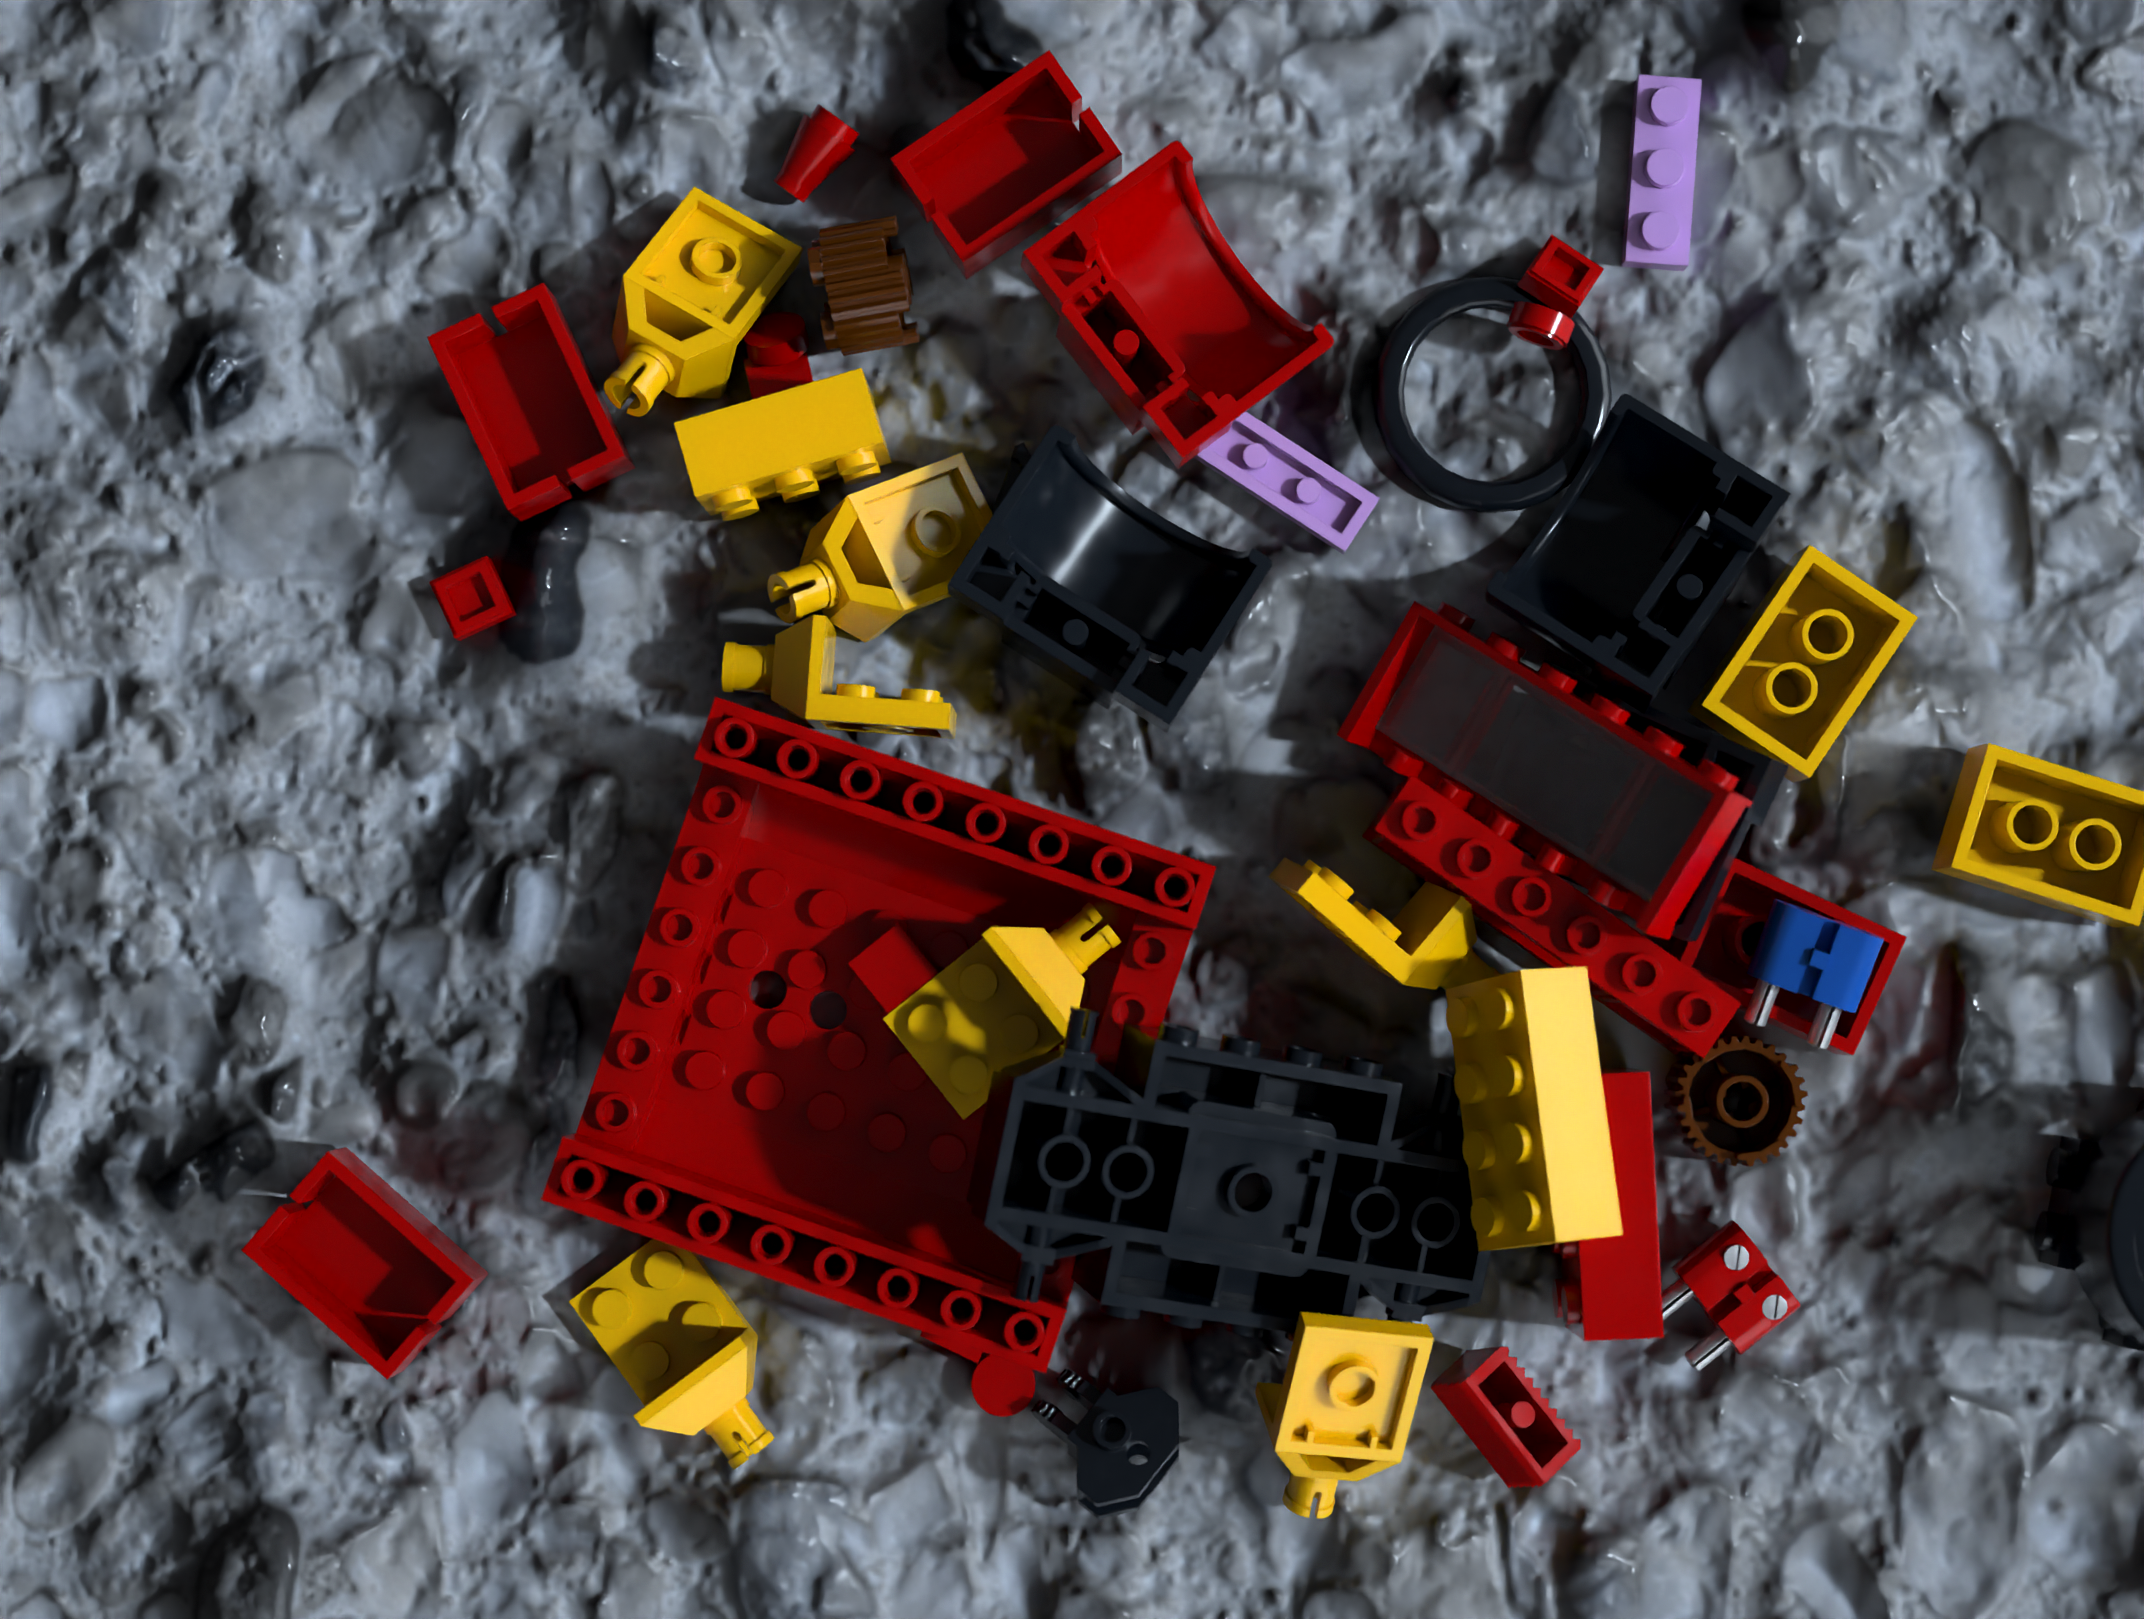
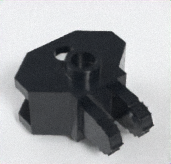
(1110, 1437)

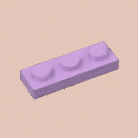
(1661, 172)
(1290, 481)

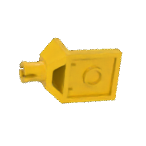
(693, 302)
(886, 550)
(800, 680)
(1420, 948)
(998, 1004)
(678, 1346)
(1343, 1403)

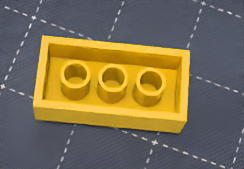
(1532, 1109)

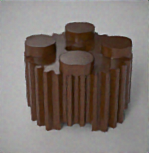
(865, 286)
(1764, 1117)

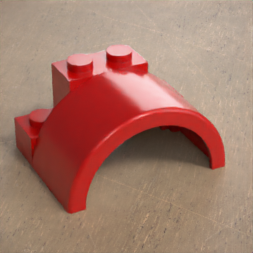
(1166, 309)

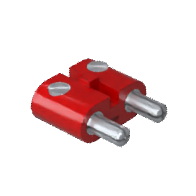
(1734, 1290)

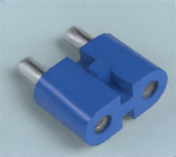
(1811, 958)

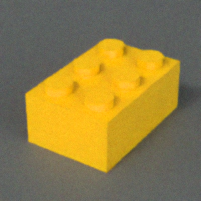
(783, 445)
(1803, 663)
(2046, 836)

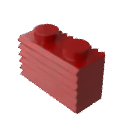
(1506, 1416)

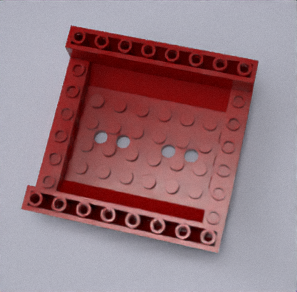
(833, 1146)

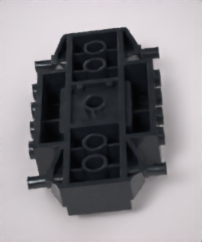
(1147, 1165)

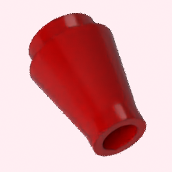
(815, 152)

